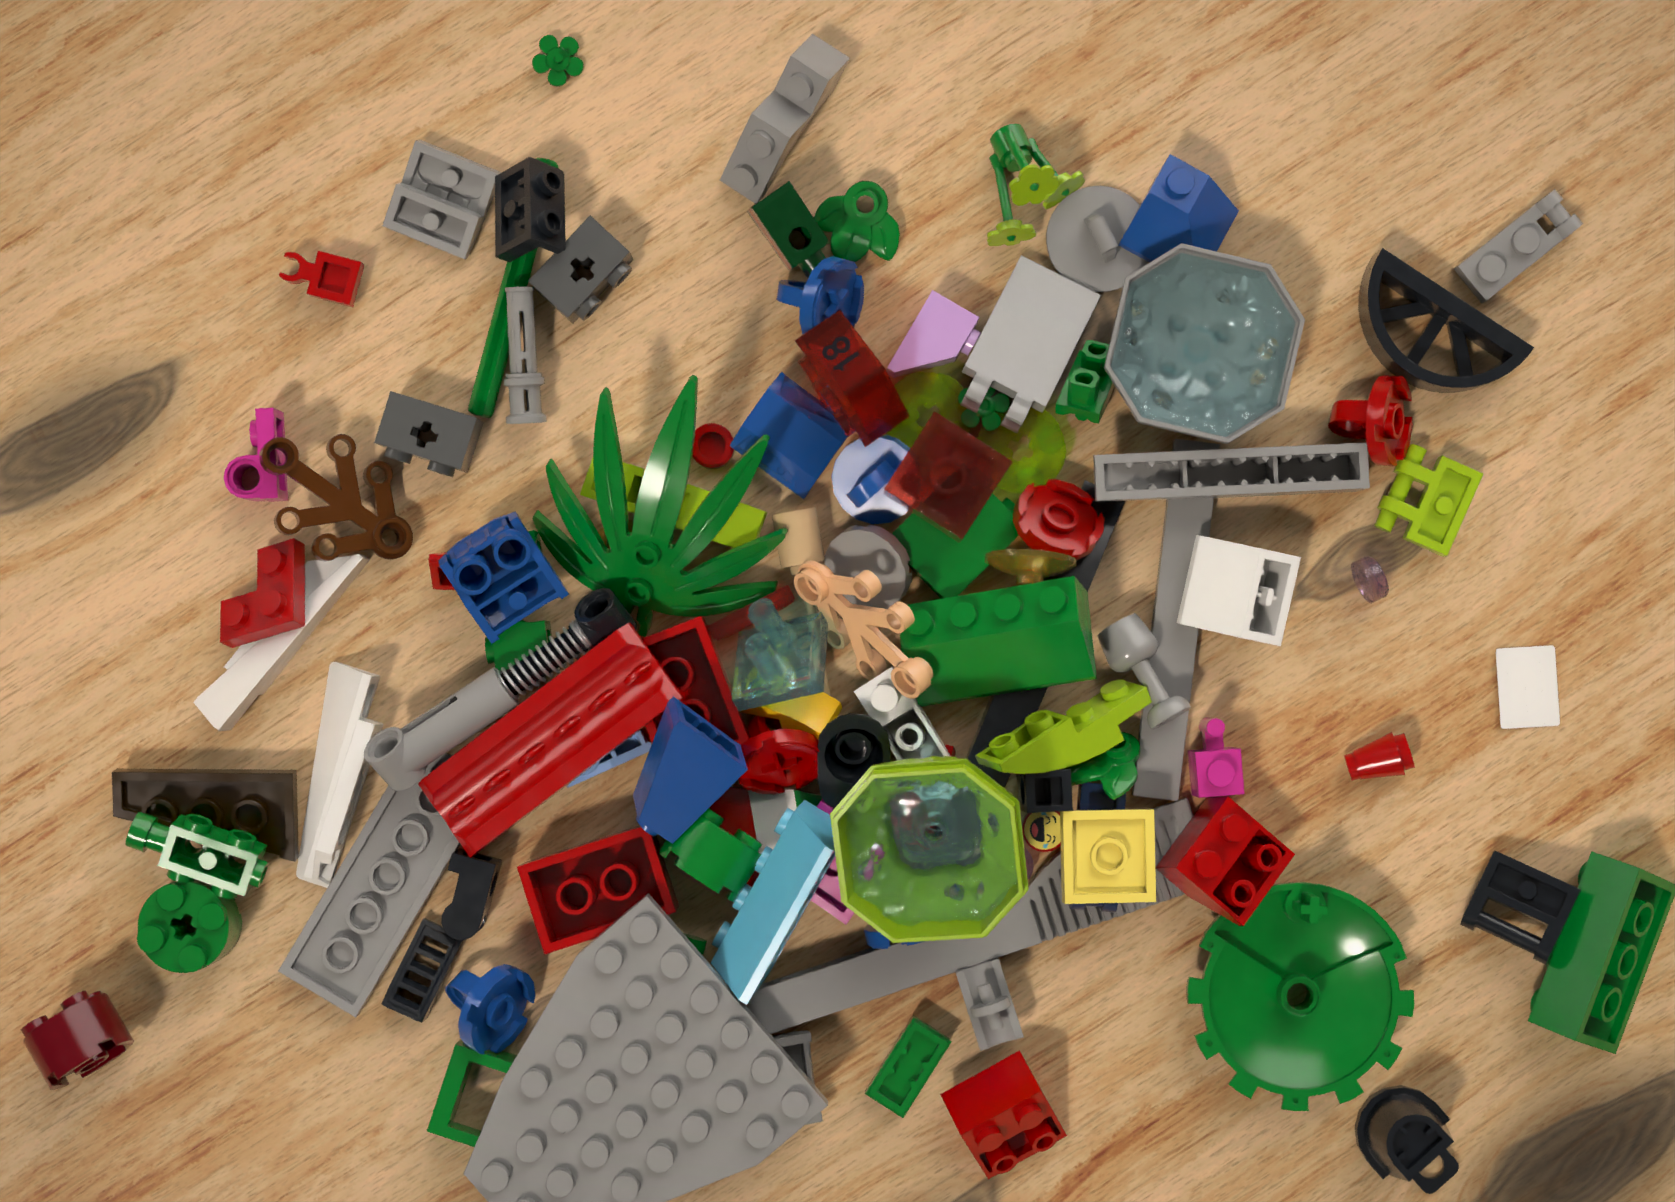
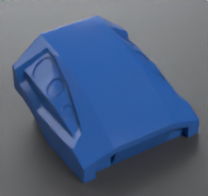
(800, 433)
(501, 574)

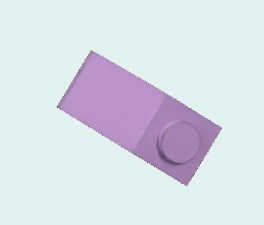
(935, 337)

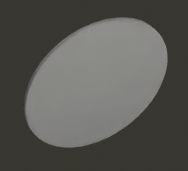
(1086, 237)

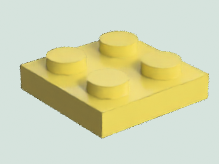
(1108, 856)

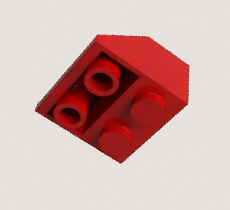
(1225, 860)
(1003, 1115)

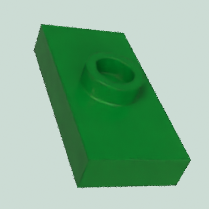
(908, 1066)

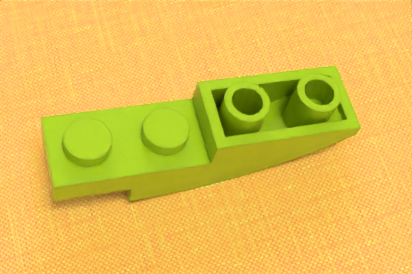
(740, 528)
(1060, 741)

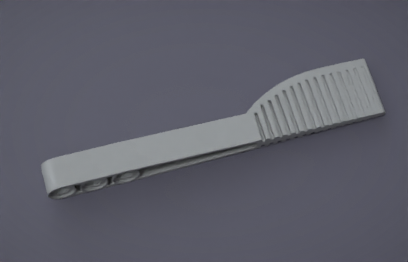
(885, 971)

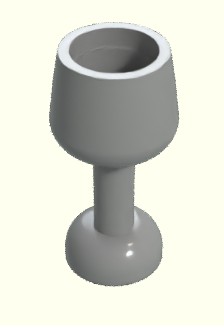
(1128, 647)

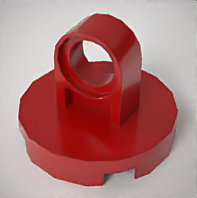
(1377, 420)
(1058, 519)

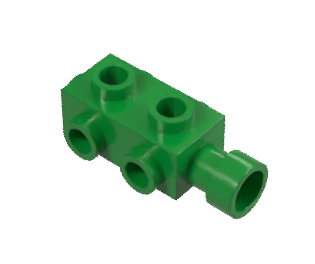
(208, 864)

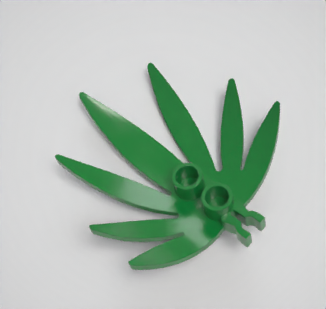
(644, 563)

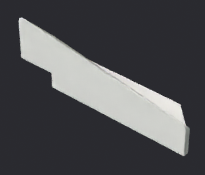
(260, 662)
(337, 770)

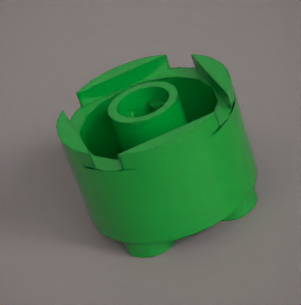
(715, 854)
(165, 934)

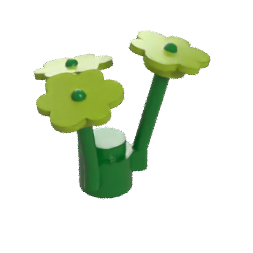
(1032, 185)

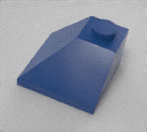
(1179, 209)

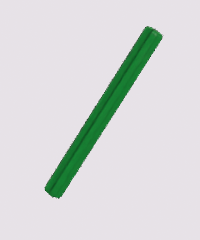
(497, 345)

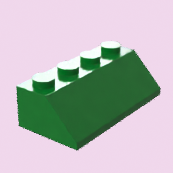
(1003, 640)
(1603, 953)

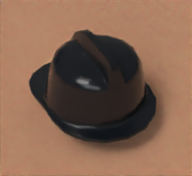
(847, 751)

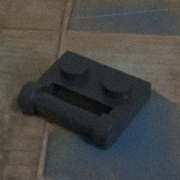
(1527, 893)

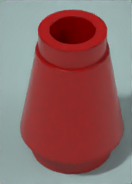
(1380, 758)

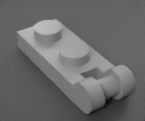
(1516, 247)

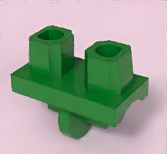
(1087, 384)

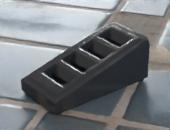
(405, 1006)

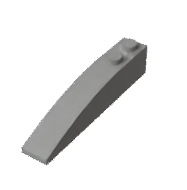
(1232, 472)

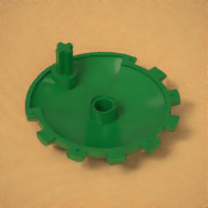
(1350, 1004)

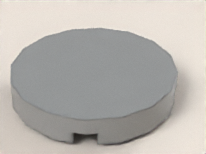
(875, 551)

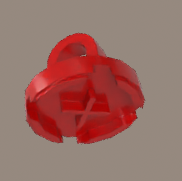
(778, 757)

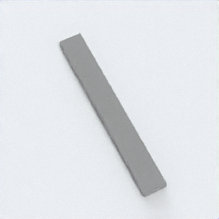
(1163, 748)

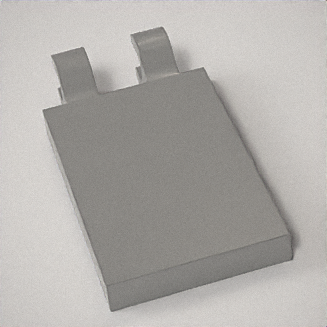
(1028, 339)

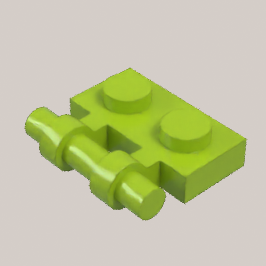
(1441, 505)

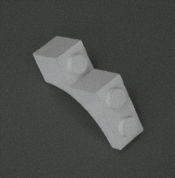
(782, 117)

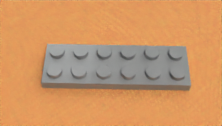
(373, 899)

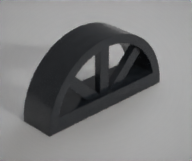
(1446, 308)

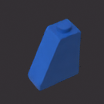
(684, 772)

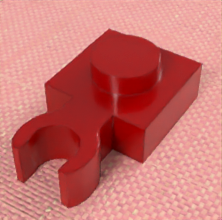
(329, 278)

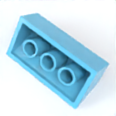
(775, 901)

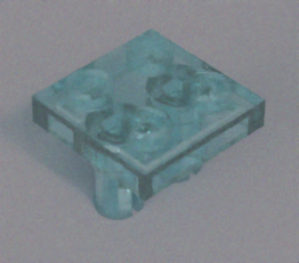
(779, 657)

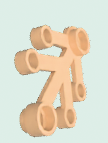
(822, 588)

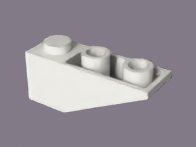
(903, 719)

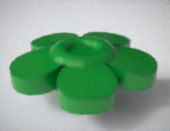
(558, 59)
(987, 411)

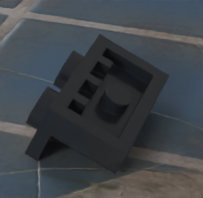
(529, 209)

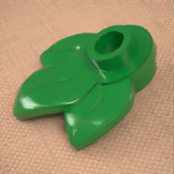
(856, 230)
(1113, 768)

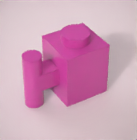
(1215, 768)

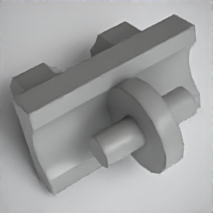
(989, 1004)

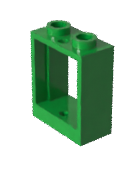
(452, 1088)

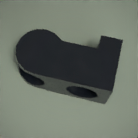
(1045, 791)
(472, 893)

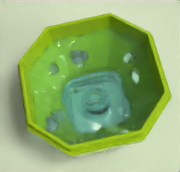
(921, 879)

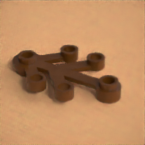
(343, 502)

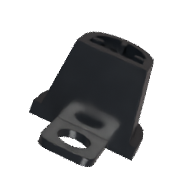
(1402, 1134)

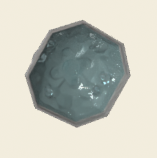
(1204, 343)

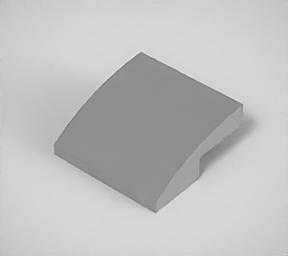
(441, 199)

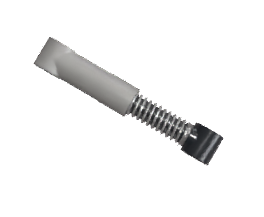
(404, 753)

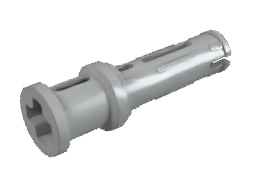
(522, 300)

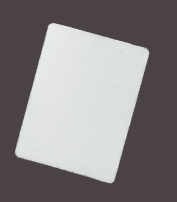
(1527, 687)

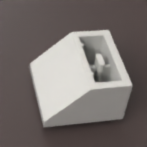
(1238, 590)

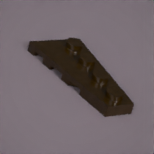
(231, 798)

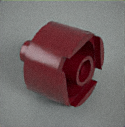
(76, 1039)

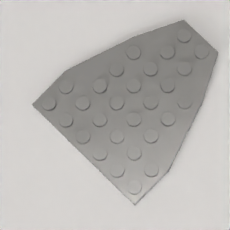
(639, 1080)

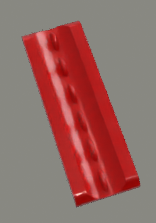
(550, 739)

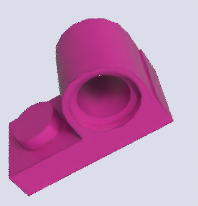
(271, 488)

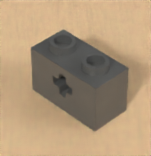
(585, 247)
(408, 416)

